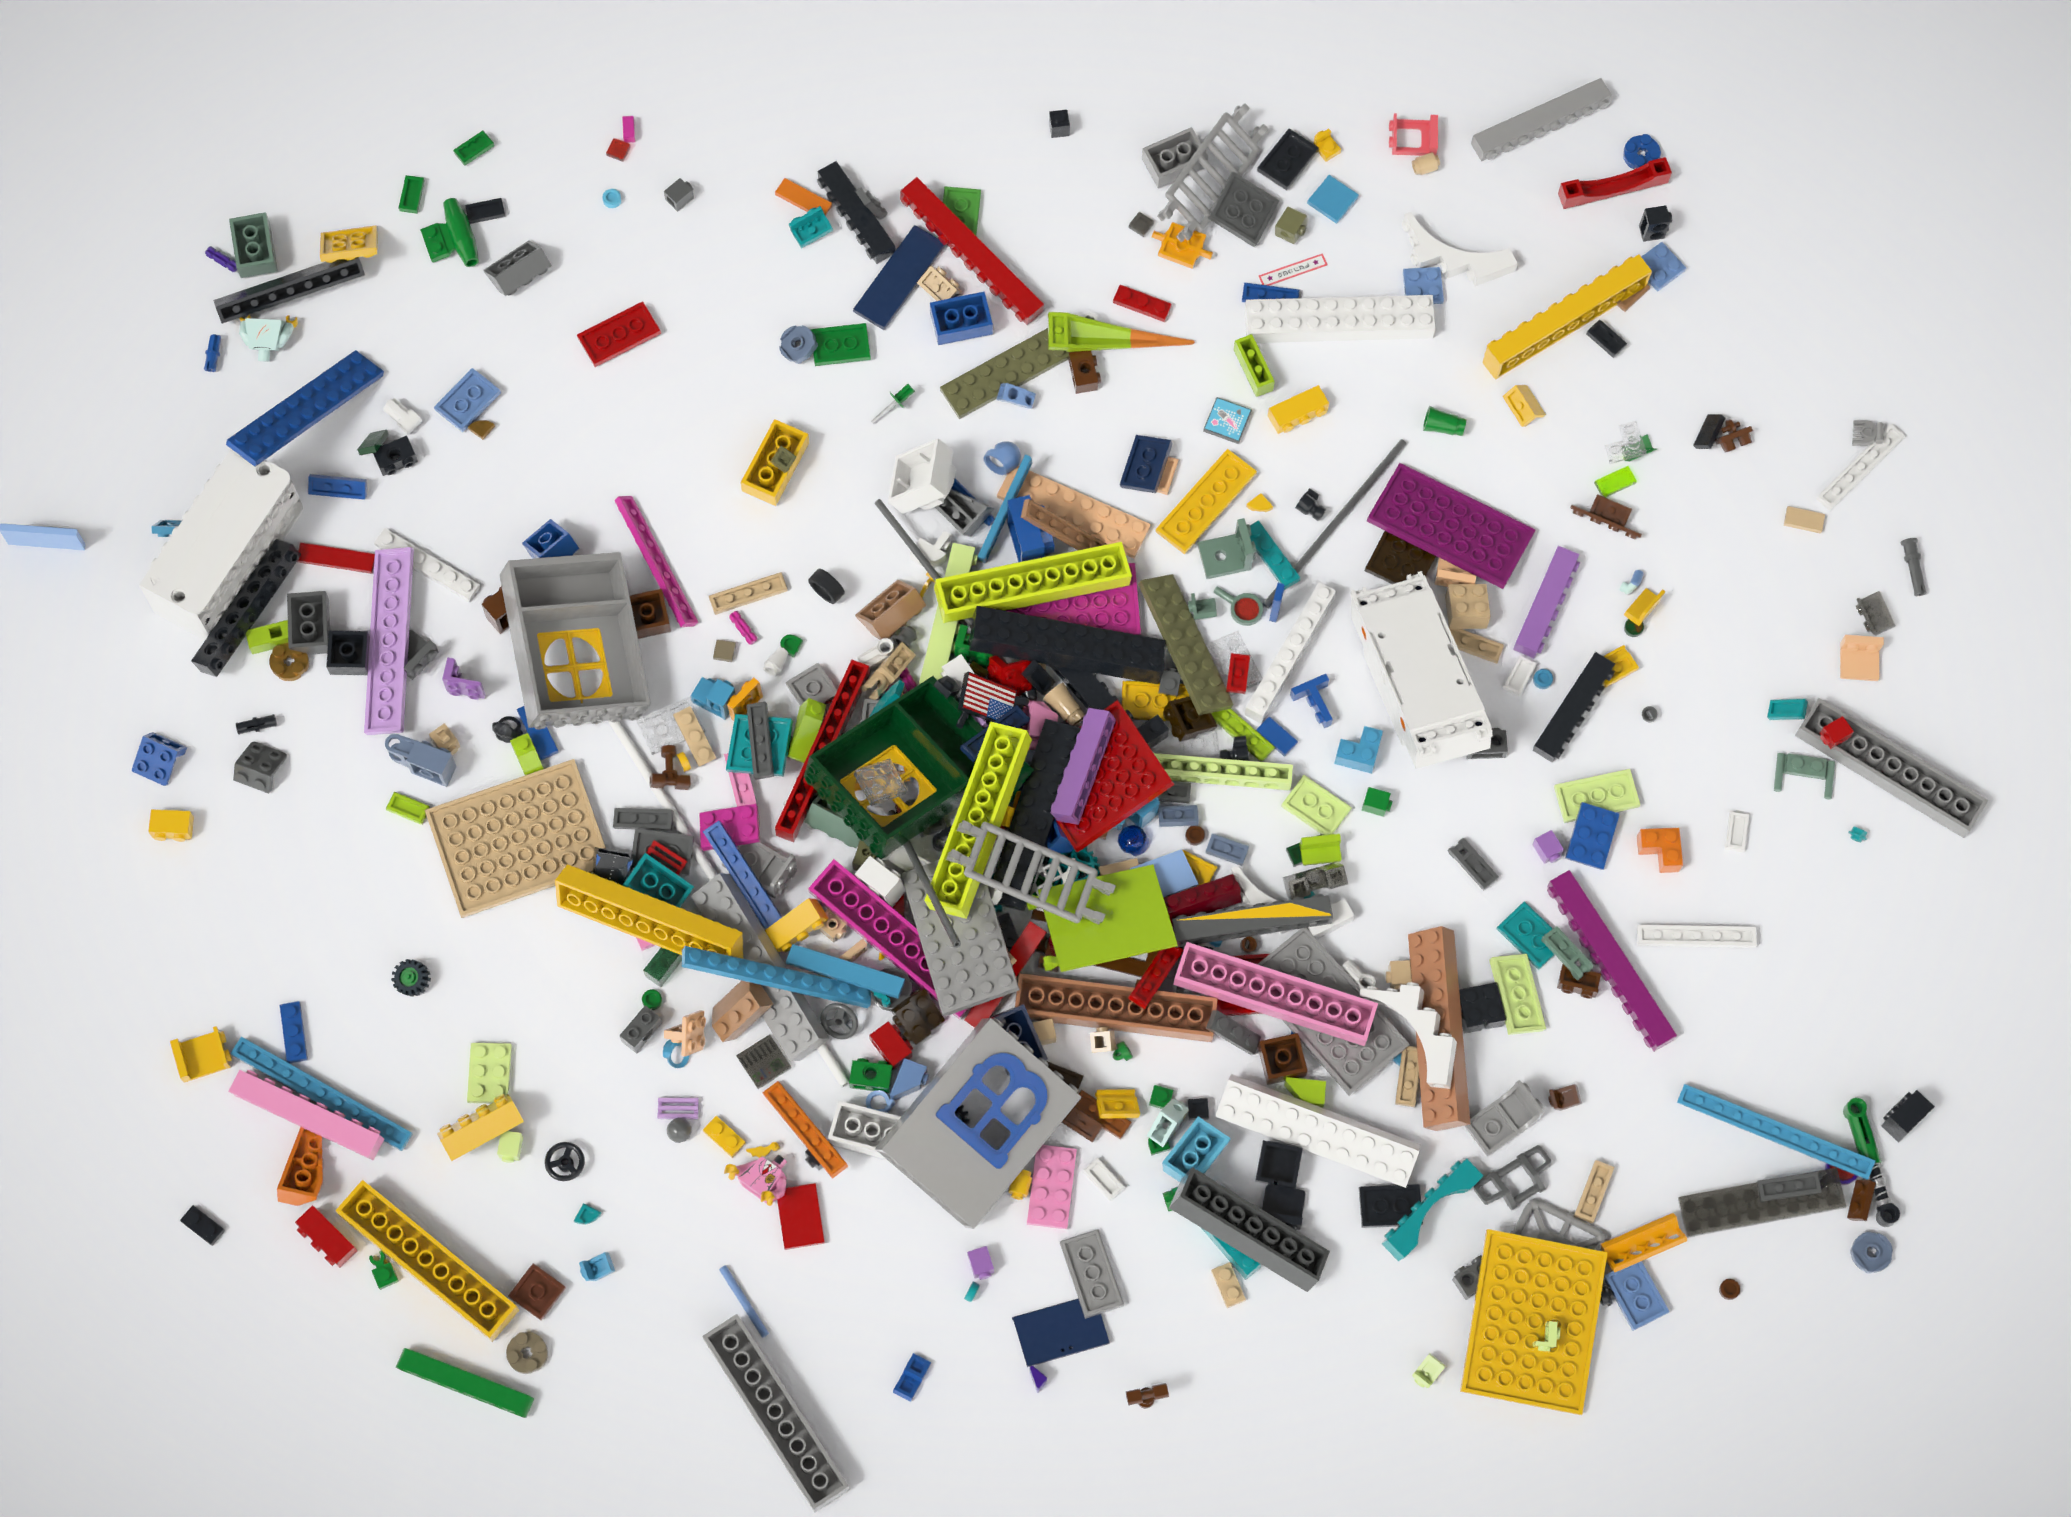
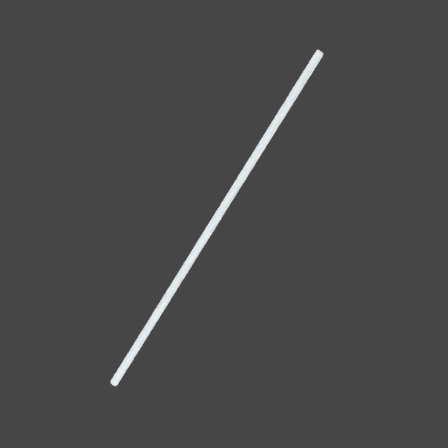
(703, 861)

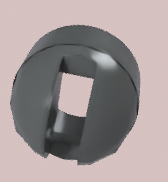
(1653, 712)

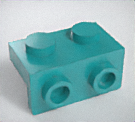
(810, 227)

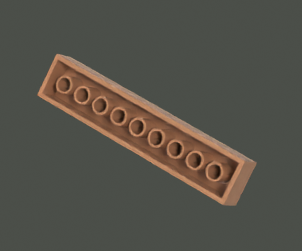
(1436, 971)
(1108, 1006)

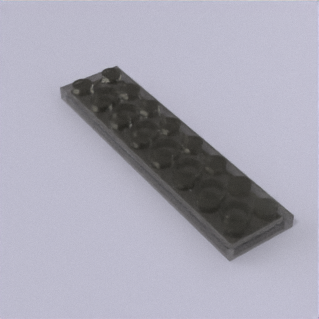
(1741, 1206)

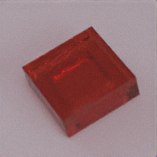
(618, 150)

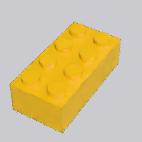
(762, 477)
(479, 1127)

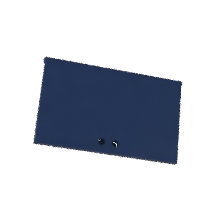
(1055, 1329)

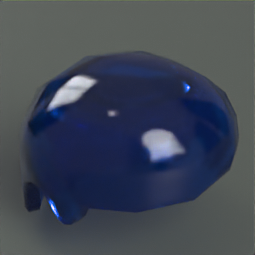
(1133, 840)

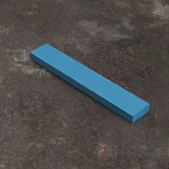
(1002, 513)
(845, 971)

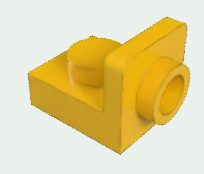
(1327, 146)

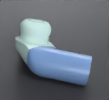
(1634, 583)

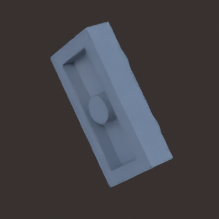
(1178, 816)
(1227, 849)

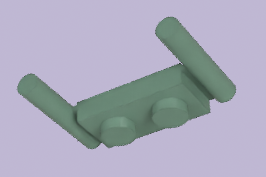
(1805, 767)

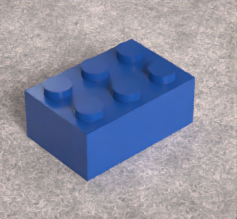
(961, 318)

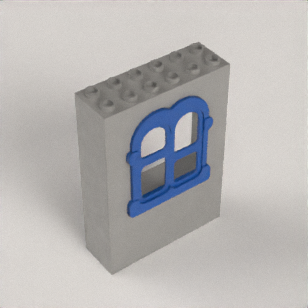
(951, 1158)

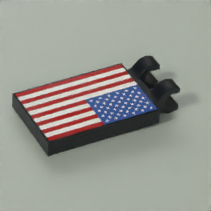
(987, 698)

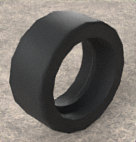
(826, 586)

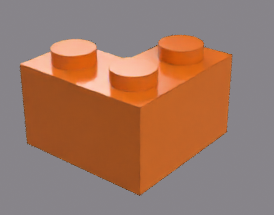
(1665, 843)

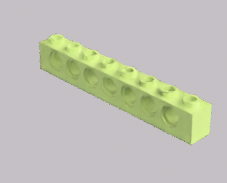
(1227, 771)

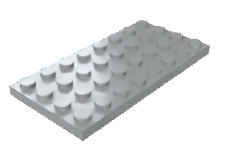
(976, 969)
(1345, 1061)

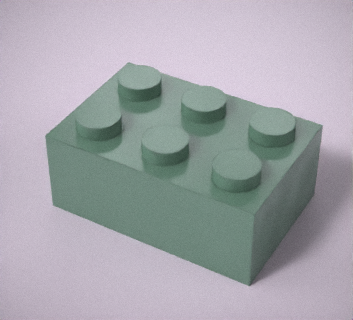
(253, 245)

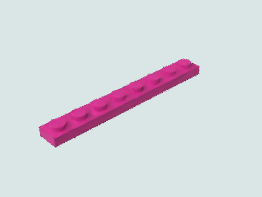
(656, 561)

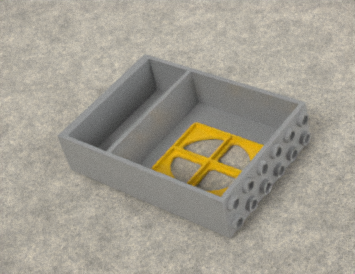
(566, 601)

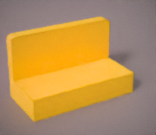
(1523, 404)
(1643, 606)

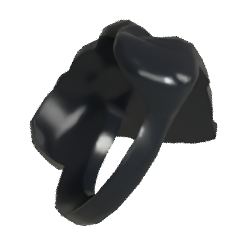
(504, 731)

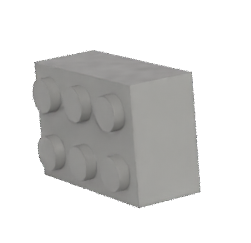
(1169, 156)

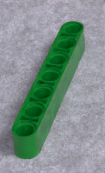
(465, 1383)

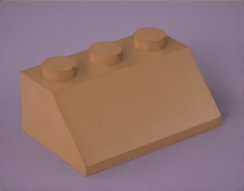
(891, 609)
(739, 1010)

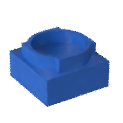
(1027, 539)

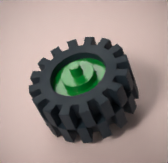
(411, 977)

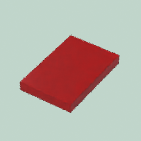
(800, 1217)

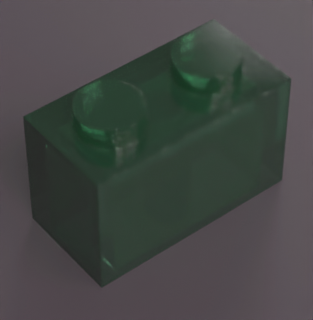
(662, 966)

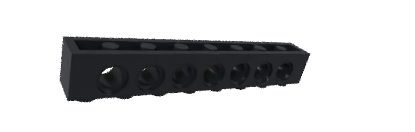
(246, 608)

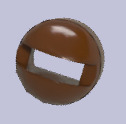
(1251, 946)

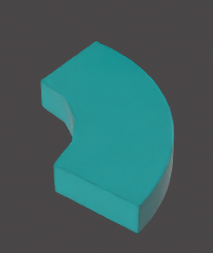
(891, 695)

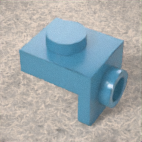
(597, 1267)

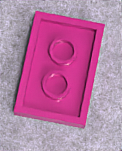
(739, 821)

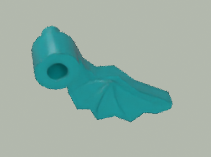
(885, 1000)

